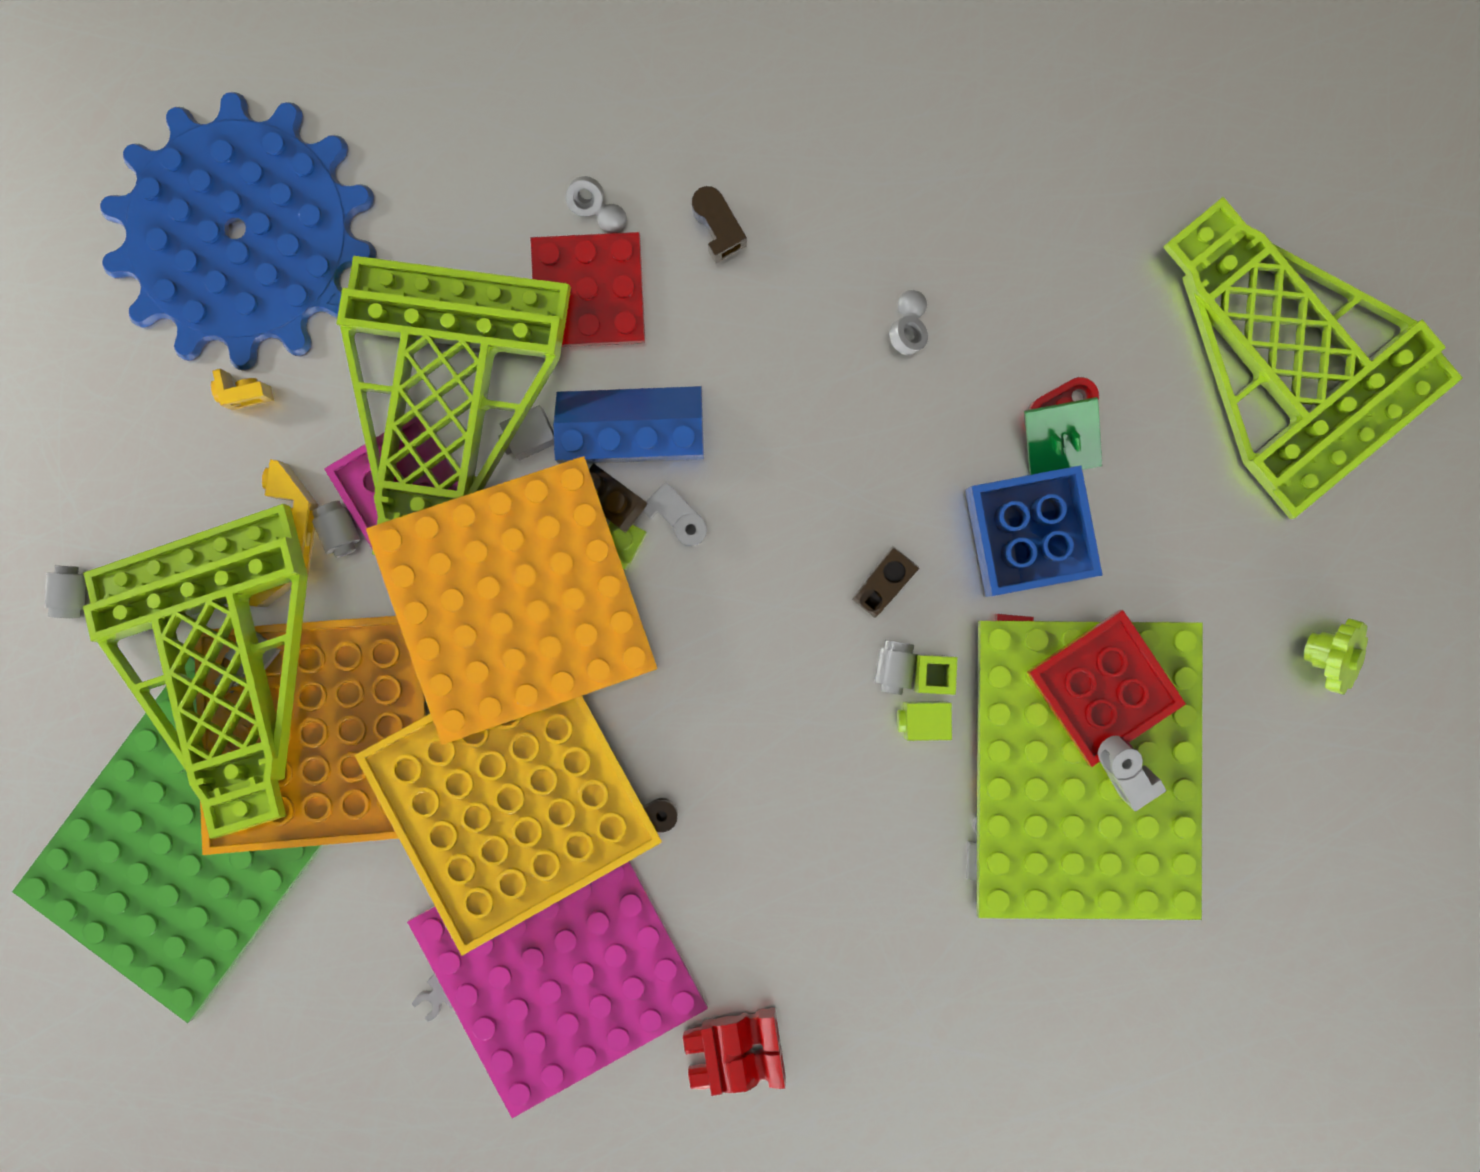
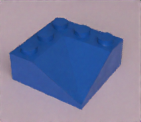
(1033, 531)

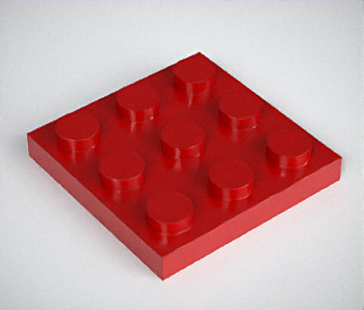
(604, 285)
(1106, 686)

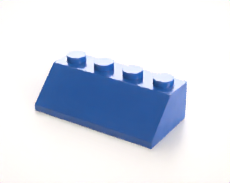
(629, 425)

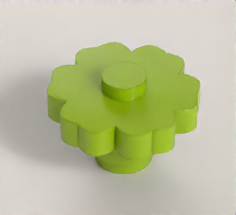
(1339, 654)

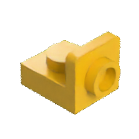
(245, 394)

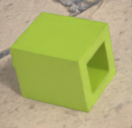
(935, 674)
(925, 720)

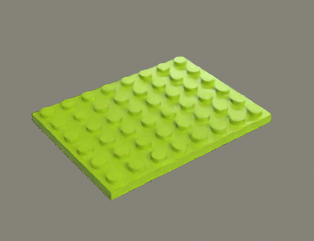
(1053, 826)

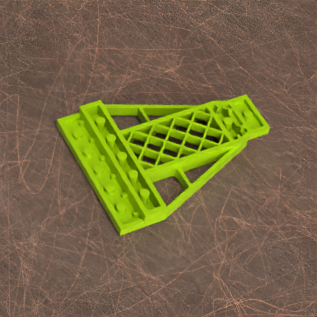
(452, 309)
(1349, 421)
(193, 578)

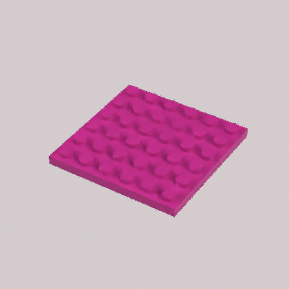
(564, 987)

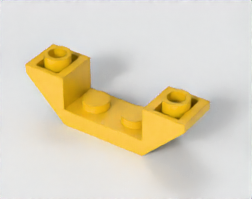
(284, 484)

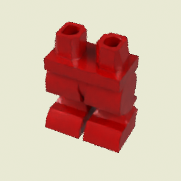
(730, 1061)

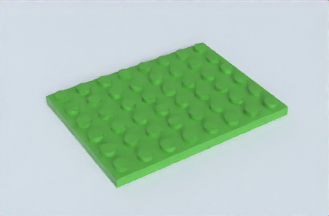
(134, 880)

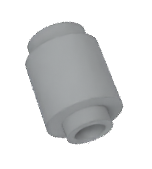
(335, 529)
(65, 592)
(895, 667)

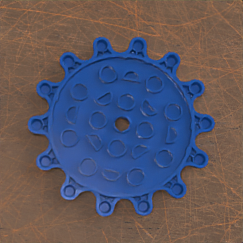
(248, 285)

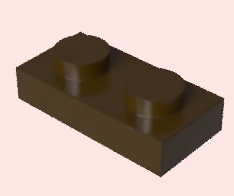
(617, 501)

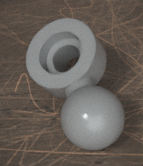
(610, 216)
(909, 332)

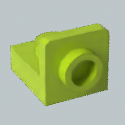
(627, 543)

